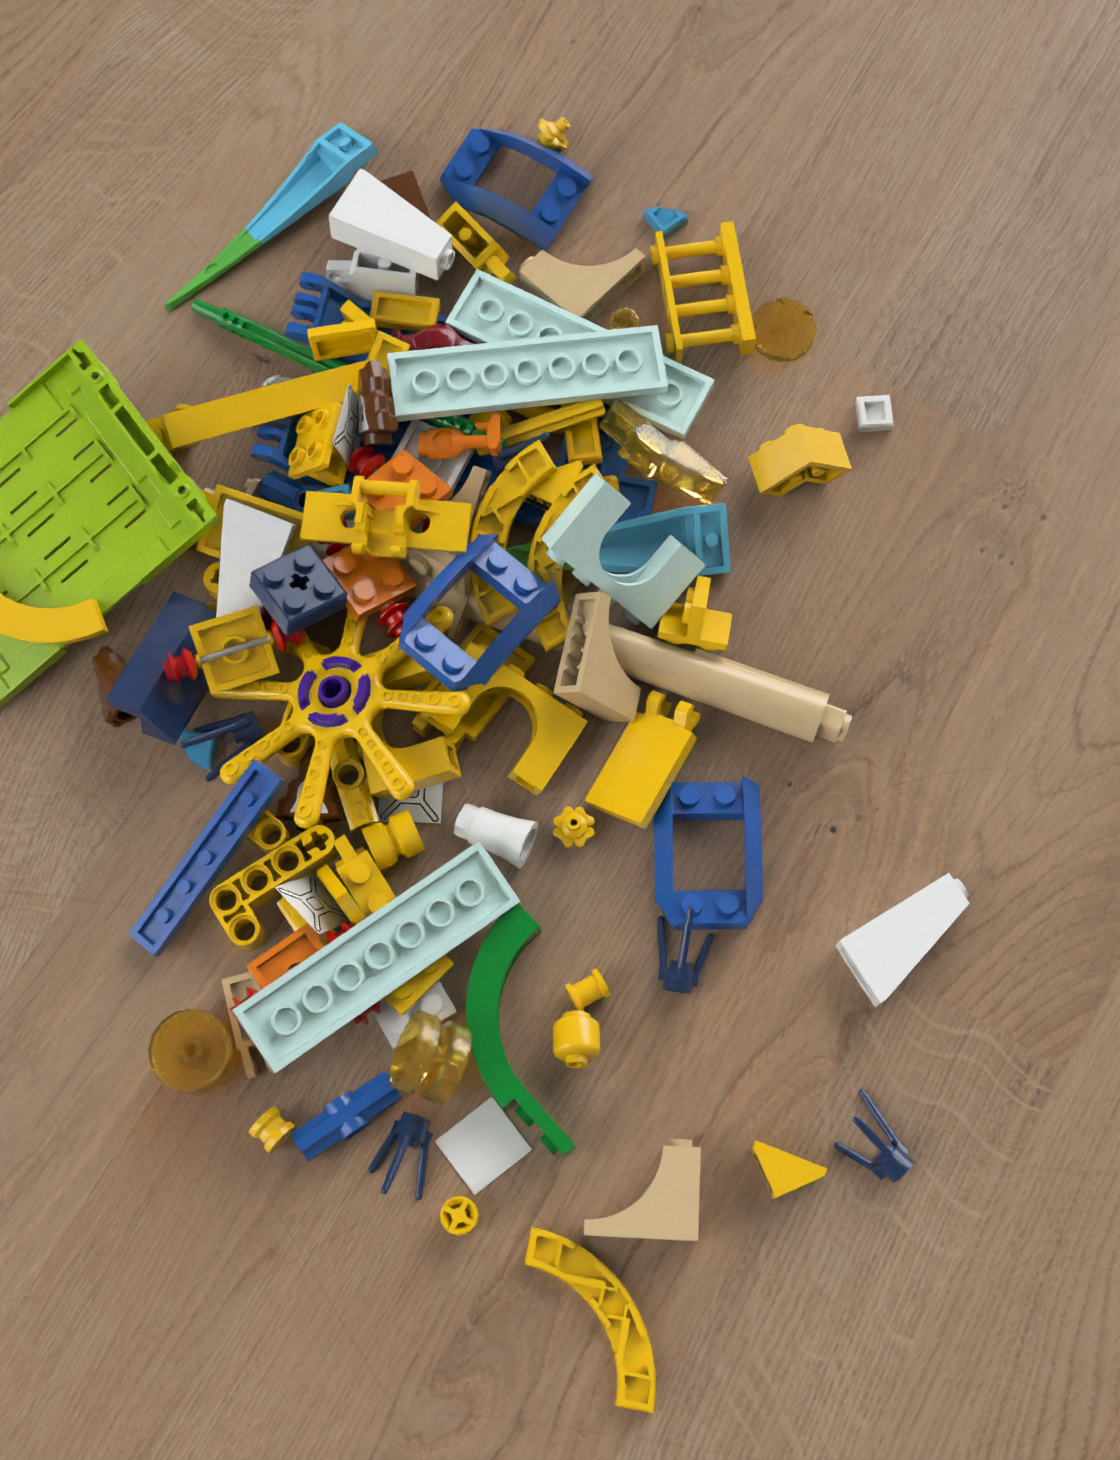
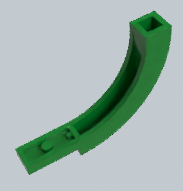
(489, 974)

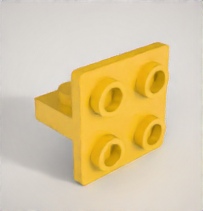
(314, 447)
(694, 622)

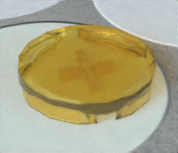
(783, 329)

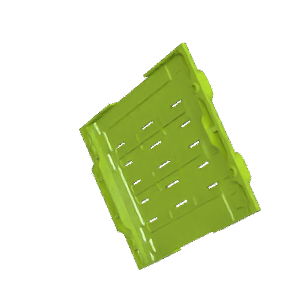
(116, 555)

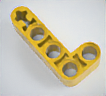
(269, 866)

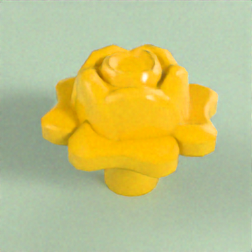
(553, 134)
(573, 827)

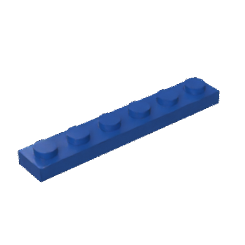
(206, 857)

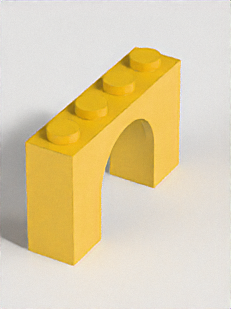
(553, 724)
(425, 762)

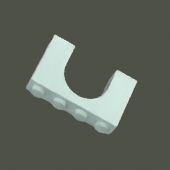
(578, 539)

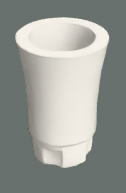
(498, 833)

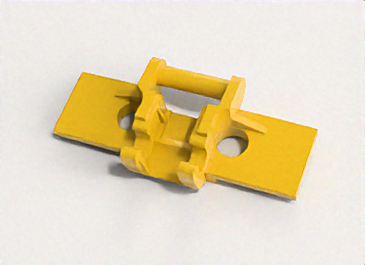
(384, 531)

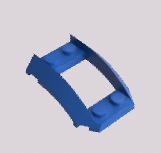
(551, 210)
(508, 578)
(709, 802)

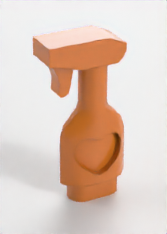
(451, 442)

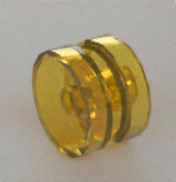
(178, 1036)
(430, 1057)

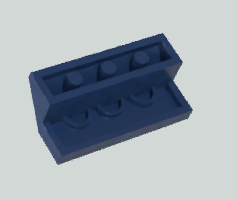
(143, 684)

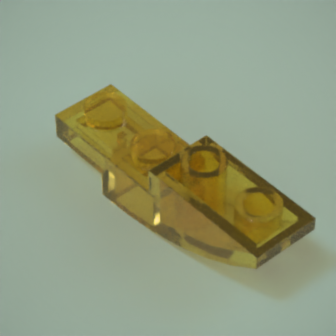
(667, 462)

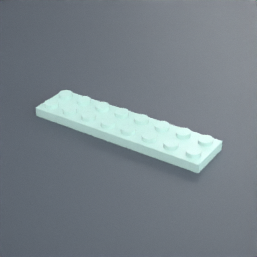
(501, 312)
(527, 373)
(375, 957)

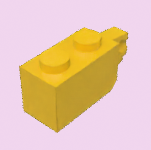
(475, 243)
(362, 877)

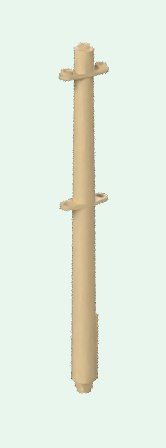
(691, 674)

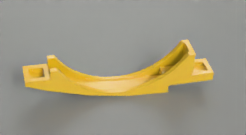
(254, 407)

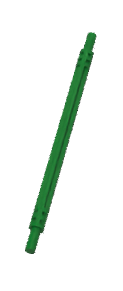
(303, 354)

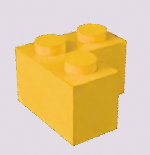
(799, 457)

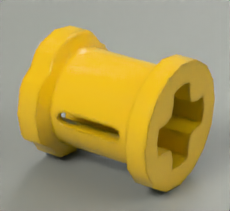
(588, 990)

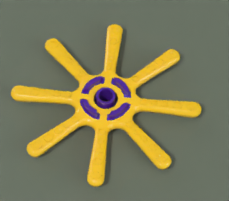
(341, 716)

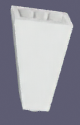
(390, 227)
(247, 543)
(895, 941)

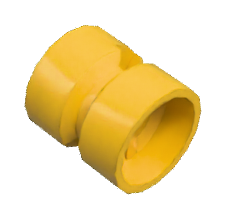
(393, 839)

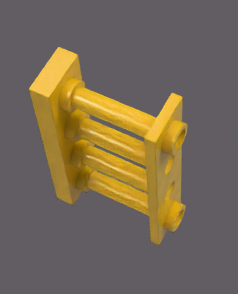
(728, 274)

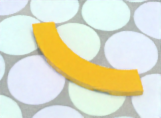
(497, 514)
(51, 625)
(554, 627)
(613, 1307)

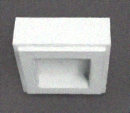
(874, 413)

